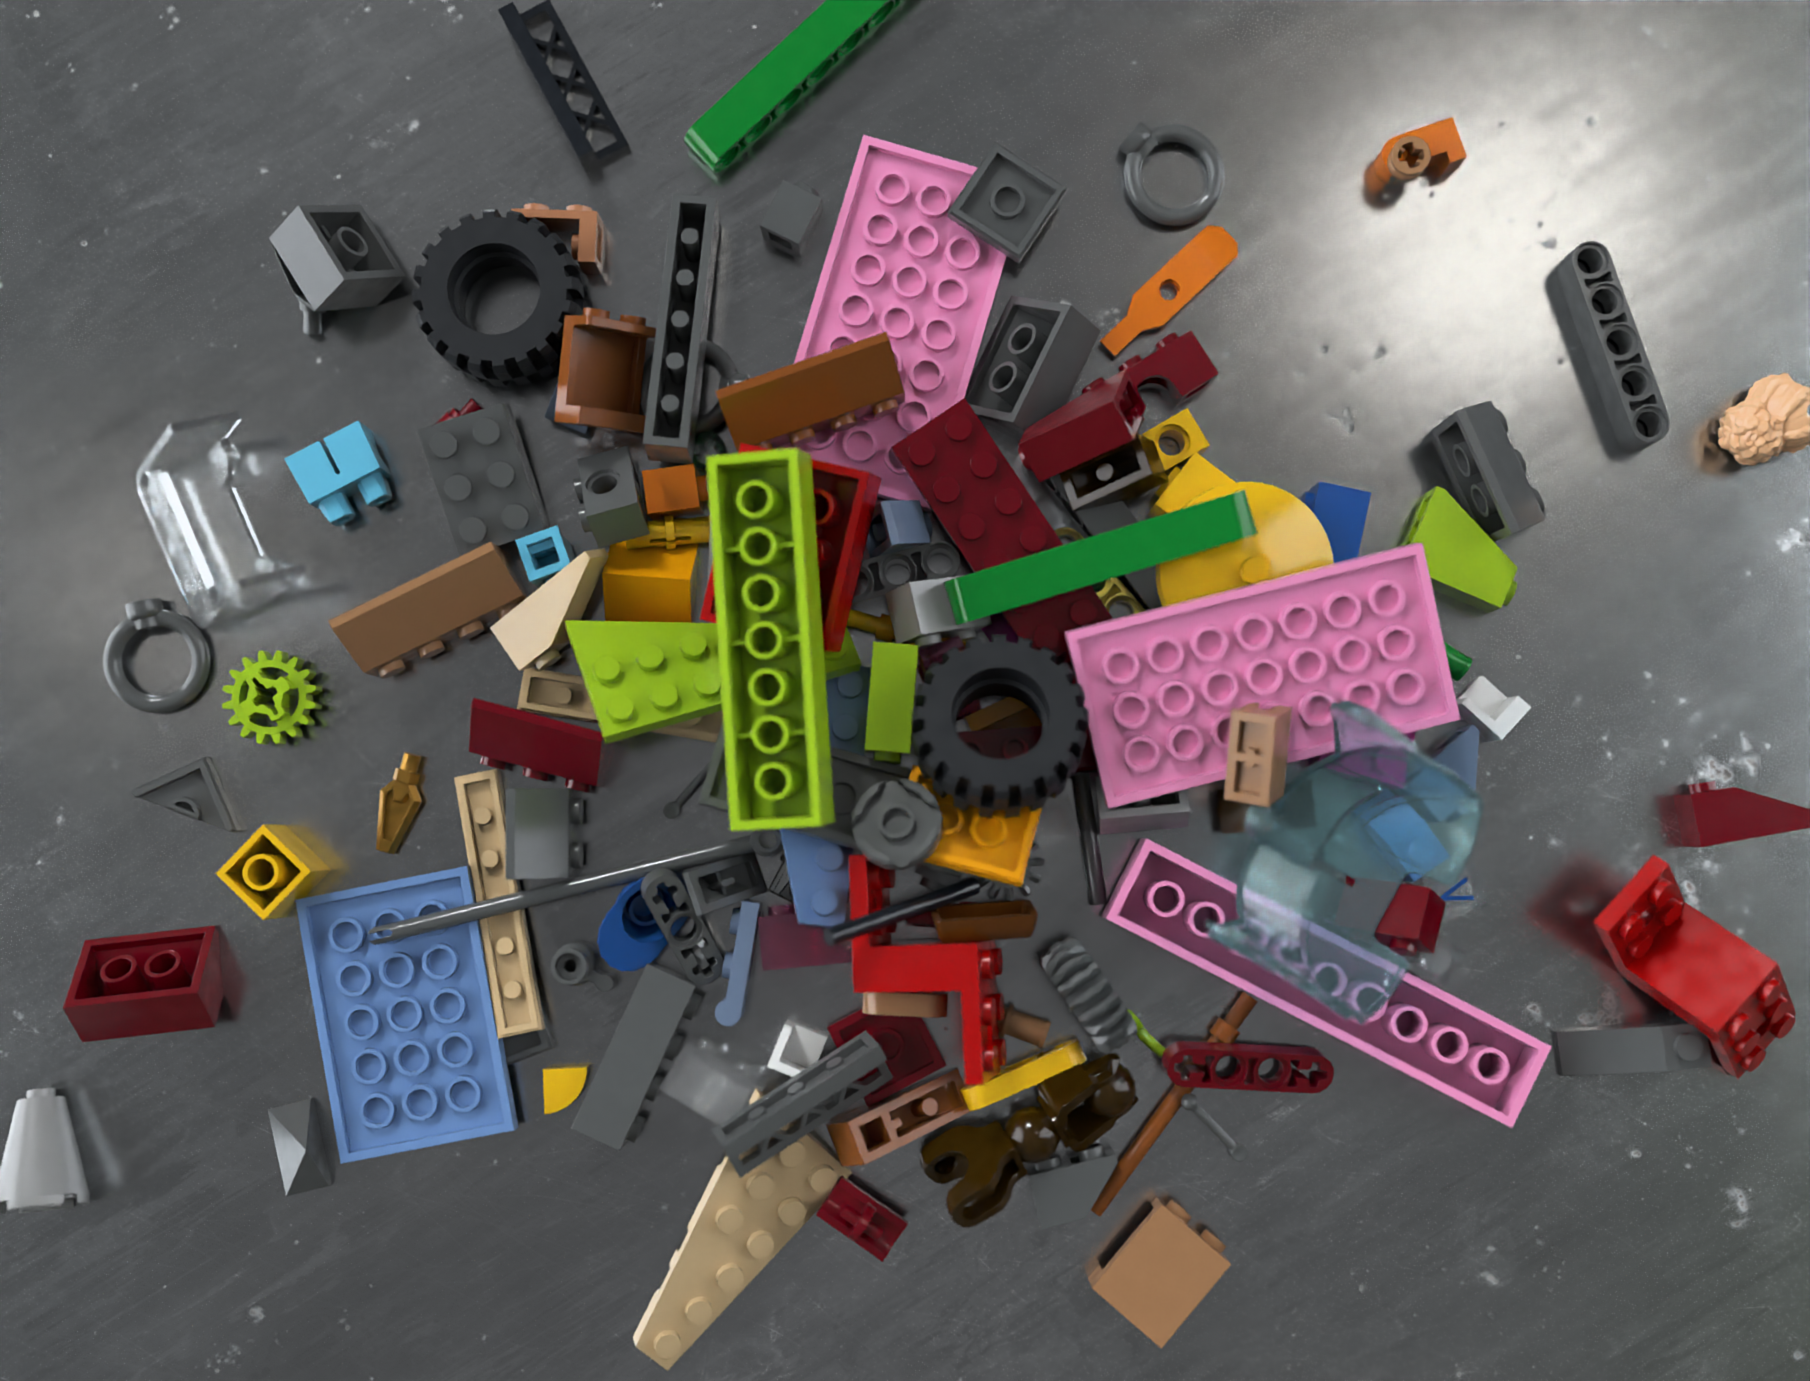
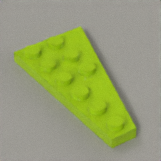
(660, 672)

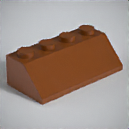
(814, 395)

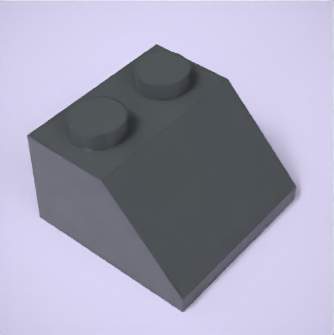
(542, 833)

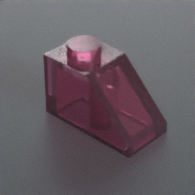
(793, 945)

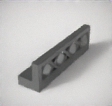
(798, 1098)

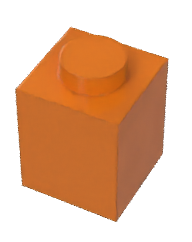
(675, 491)

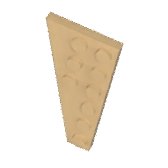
(733, 1238)

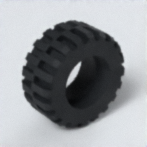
(461, 260)
(1012, 672)

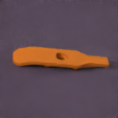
(1187, 273)

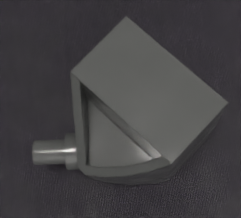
(334, 260)

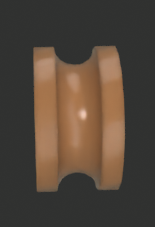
(1416, 147)

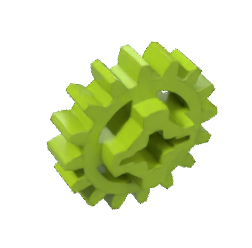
(255, 705)

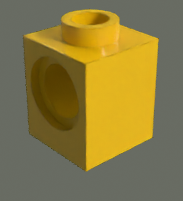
(1186, 432)

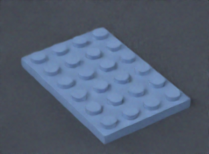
(404, 1020)

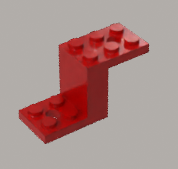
(927, 967)
(1696, 968)

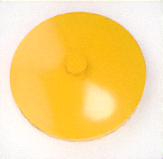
(1286, 543)

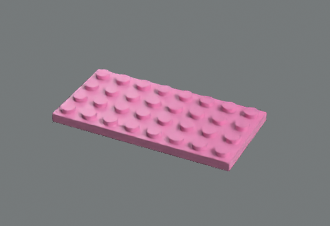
(905, 273)
(1171, 675)

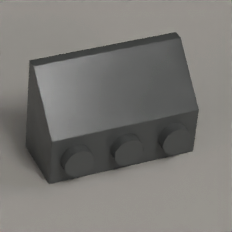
(1029, 364)
(1489, 471)

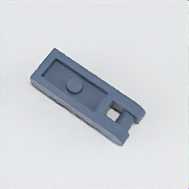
(738, 964)

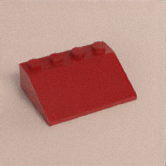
(843, 519)

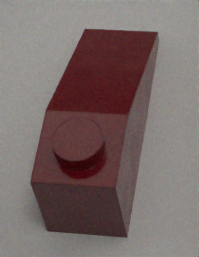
(1732, 814)

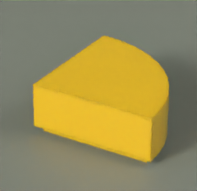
(562, 1086)

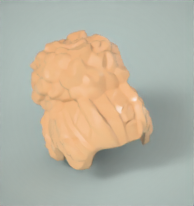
(1767, 421)

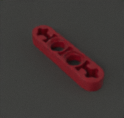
(1246, 1074)

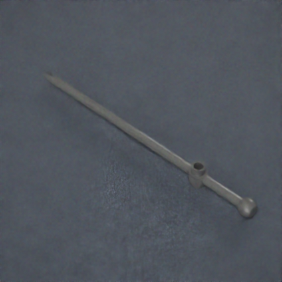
(577, 886)

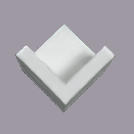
(1490, 709)
(796, 1048)

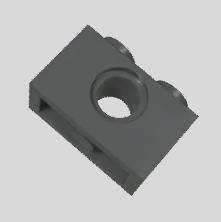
(611, 497)

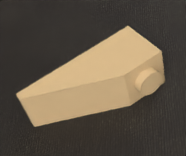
(536, 626)

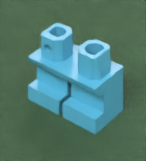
(340, 470)

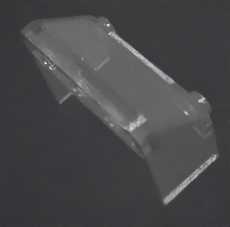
(202, 525)

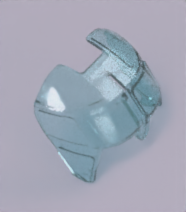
(1374, 816)

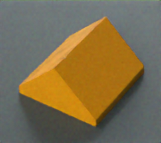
(650, 583)

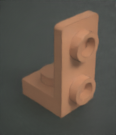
(585, 245)

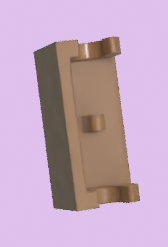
(1257, 754)

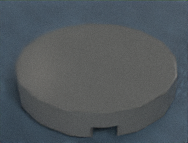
(896, 837)

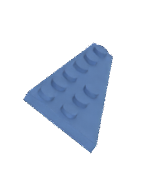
(815, 866)

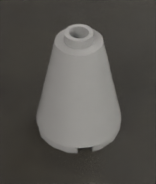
(42, 1157)

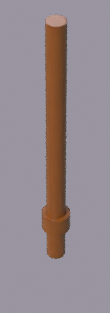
(1222, 1031)

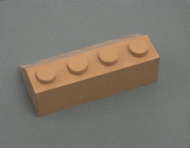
(431, 611)

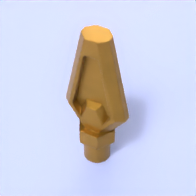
(398, 804)

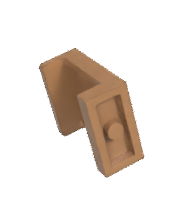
(1161, 1271)

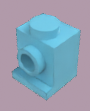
(544, 554)

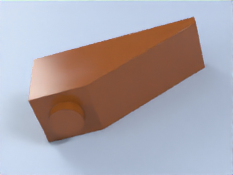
(897, 1119)

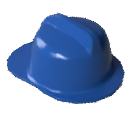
(629, 931)

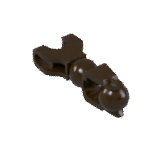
(994, 1157)

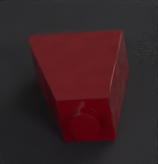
(1083, 428)

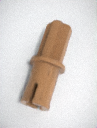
(1023, 1027)

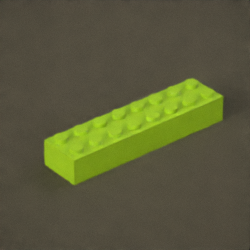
(770, 640)

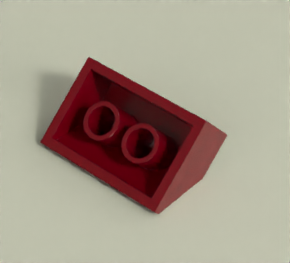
(539, 745)
(146, 984)

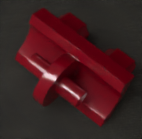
(862, 1218)

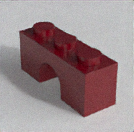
(1176, 366)

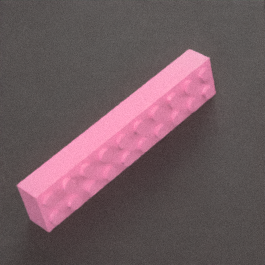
(1415, 1031)

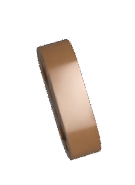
(911, 1004)

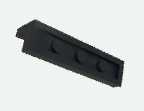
(549, 82)

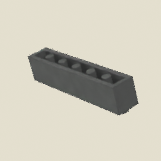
(682, 329)

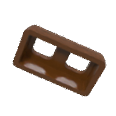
(985, 921)

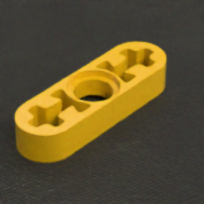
(1024, 1074)

